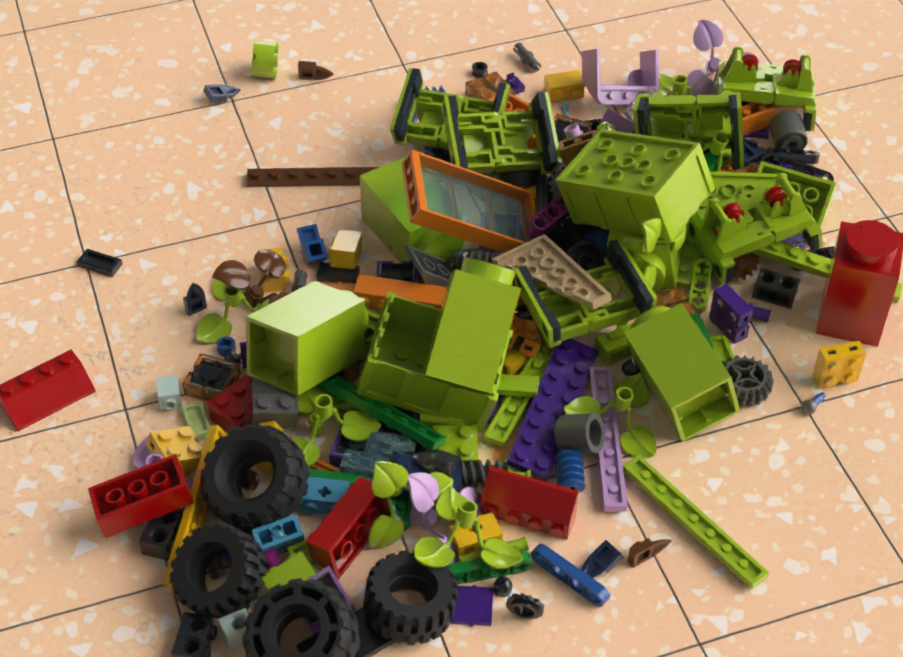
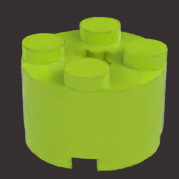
(265, 59)

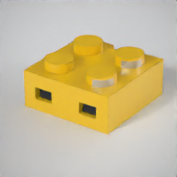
(839, 364)
(179, 442)

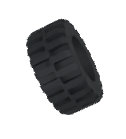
(194, 559)
(406, 621)

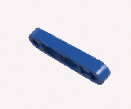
(570, 575)

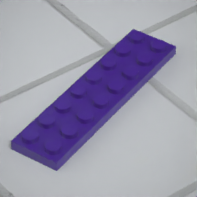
(560, 385)

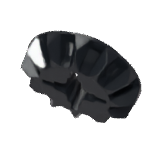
(525, 606)

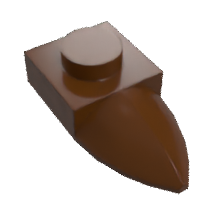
(310, 71)
(645, 550)

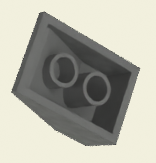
(431, 268)
(273, 404)

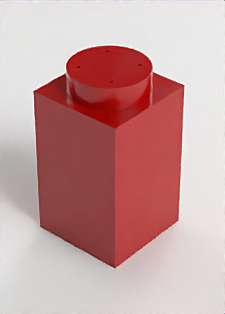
(860, 282)

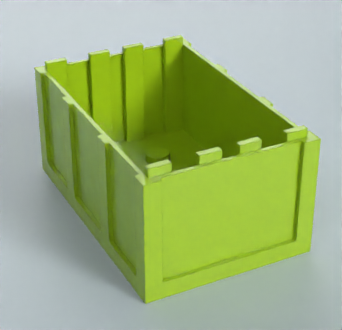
(635, 178)
(397, 361)

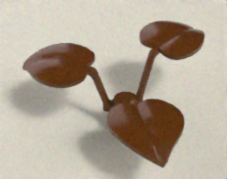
(235, 276)

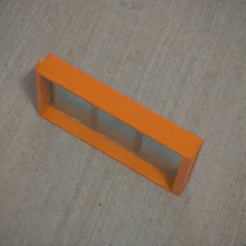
(466, 203)

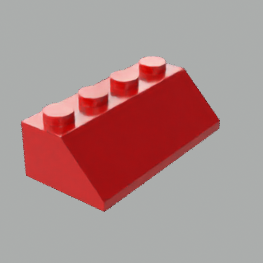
(45, 390)
(529, 502)
(346, 527)

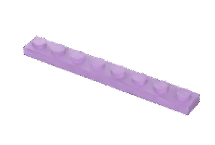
(610, 455)

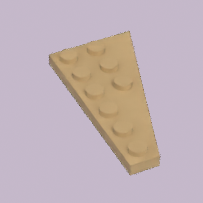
(555, 271)

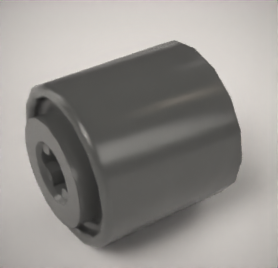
(788, 131)
(580, 432)

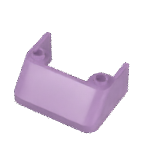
(619, 93)

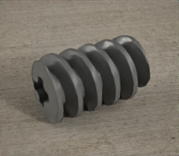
(479, 472)

